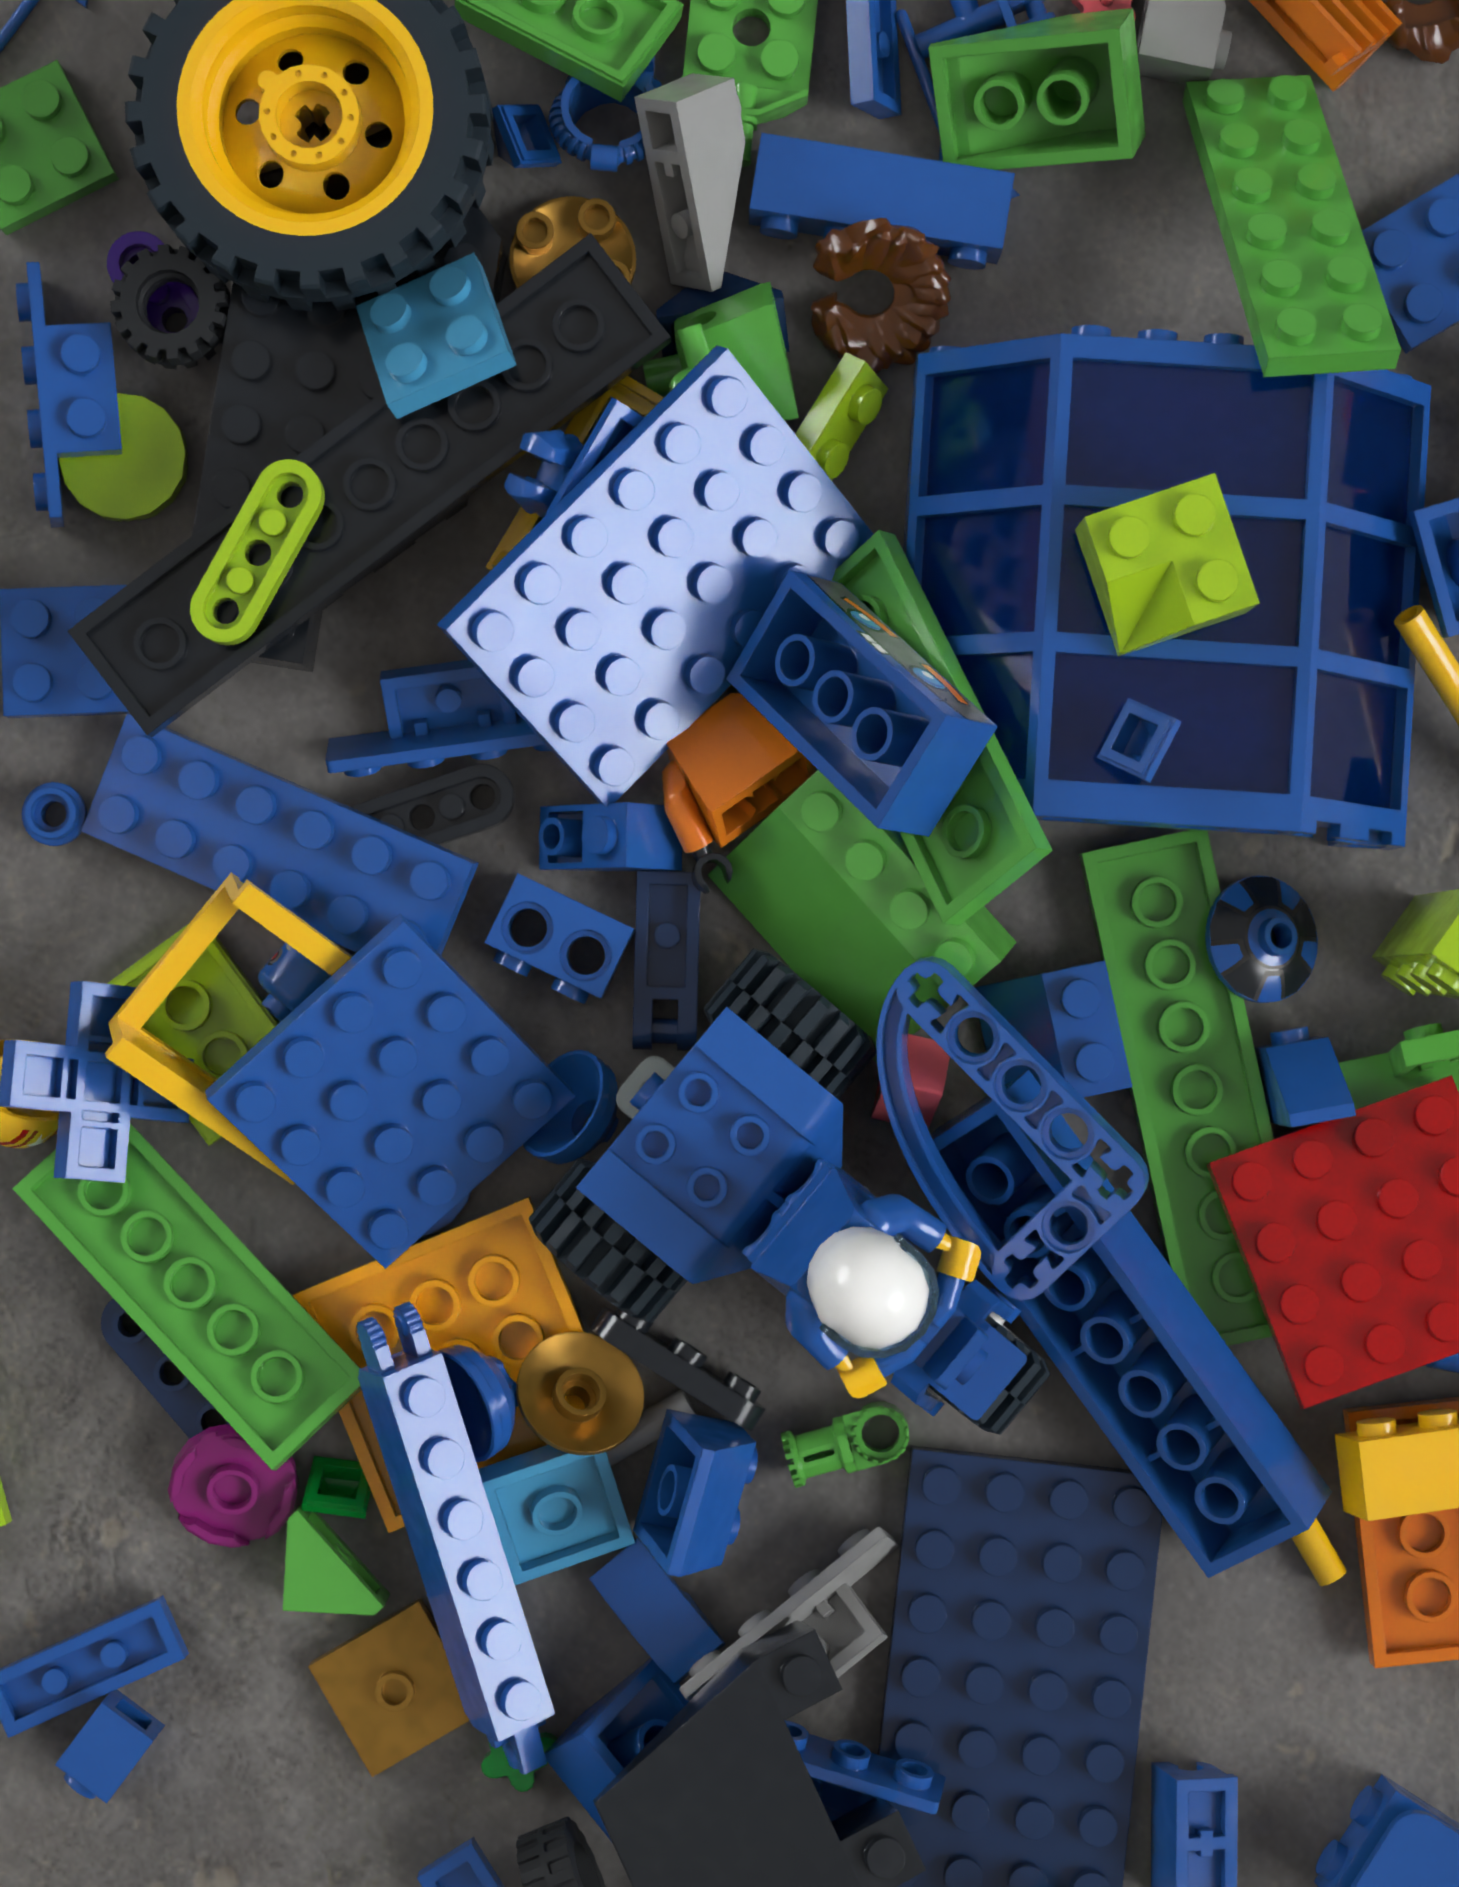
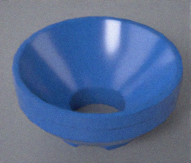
(595, 1088)
(484, 1398)

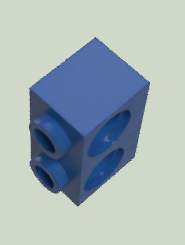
(566, 924)

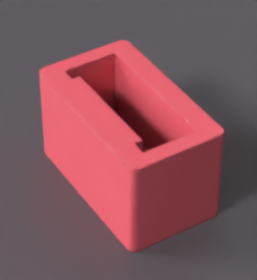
(928, 1073)

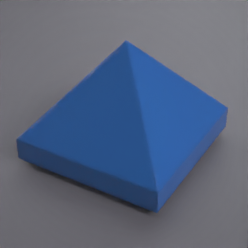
(524, 136)
(1139, 739)

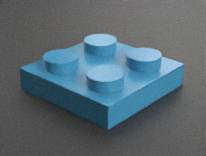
(435, 336)
(555, 1510)

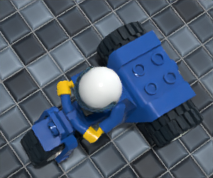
(743, 1171)

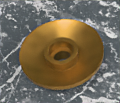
(588, 1369)

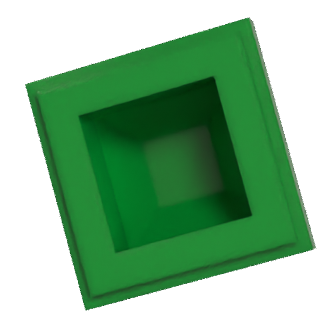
(337, 1488)

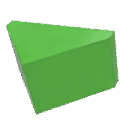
(325, 1572)

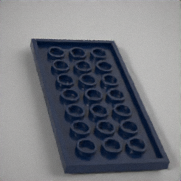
(1020, 1665)

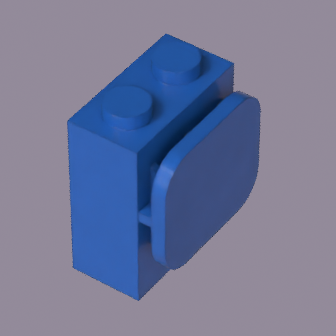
(1392, 1843)

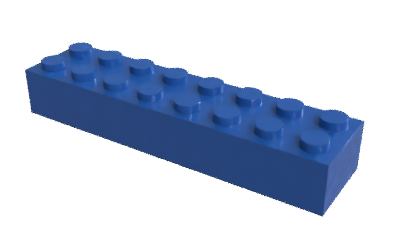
(1140, 1352)

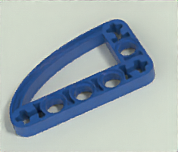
(1032, 1116)

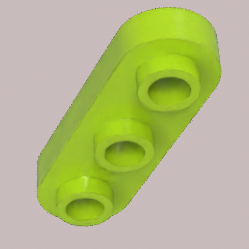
(259, 521)

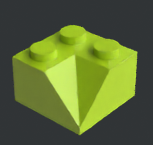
(1166, 564)

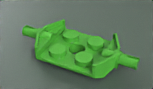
(769, 76)

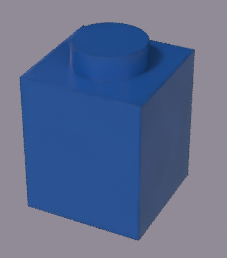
(108, 1747)

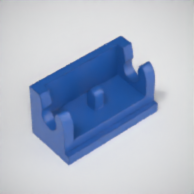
(1193, 1826)

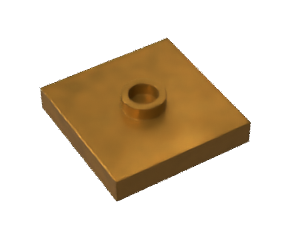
(392, 1687)

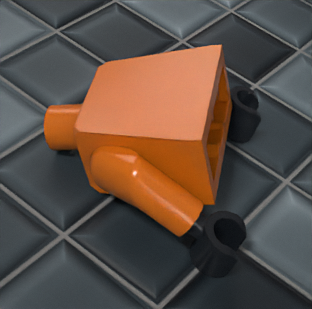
(726, 779)

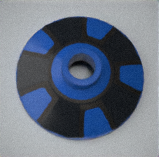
(1242, 945)

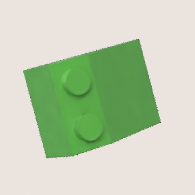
(1041, 92)

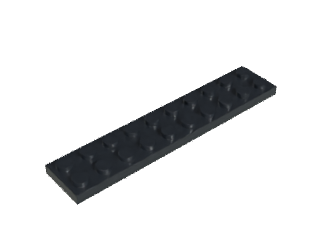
(384, 483)

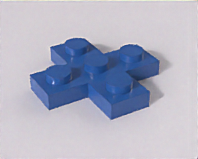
(84, 1087)

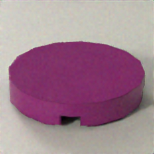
(228, 1490)

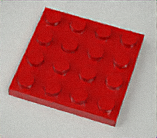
(1354, 1240)

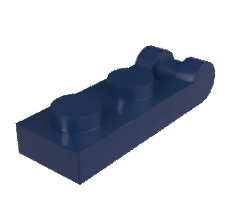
(666, 958)

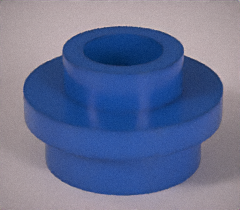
(35, 810)

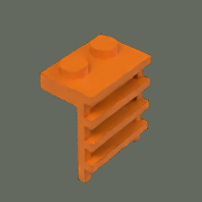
(1331, 34)

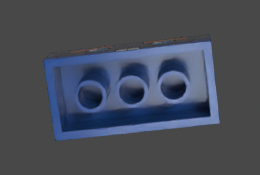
(860, 704)

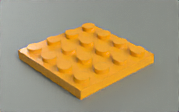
(474, 1288)

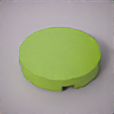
(143, 476)

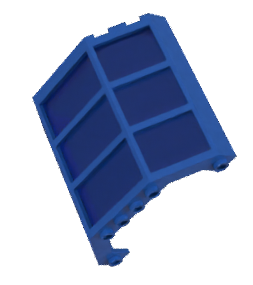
(1282, 710)

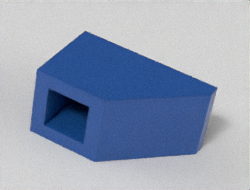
(608, 838)

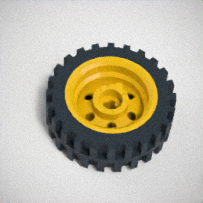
(294, 236)

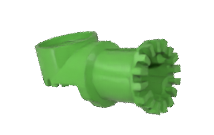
(842, 1444)

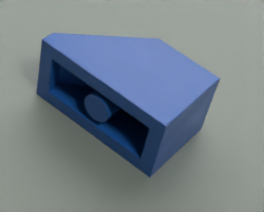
(1302, 1079)

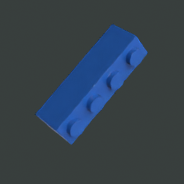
(831, 186)

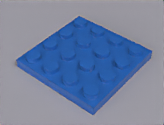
(390, 1092)

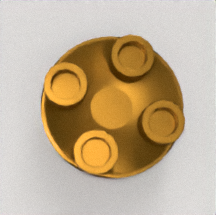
(561, 224)

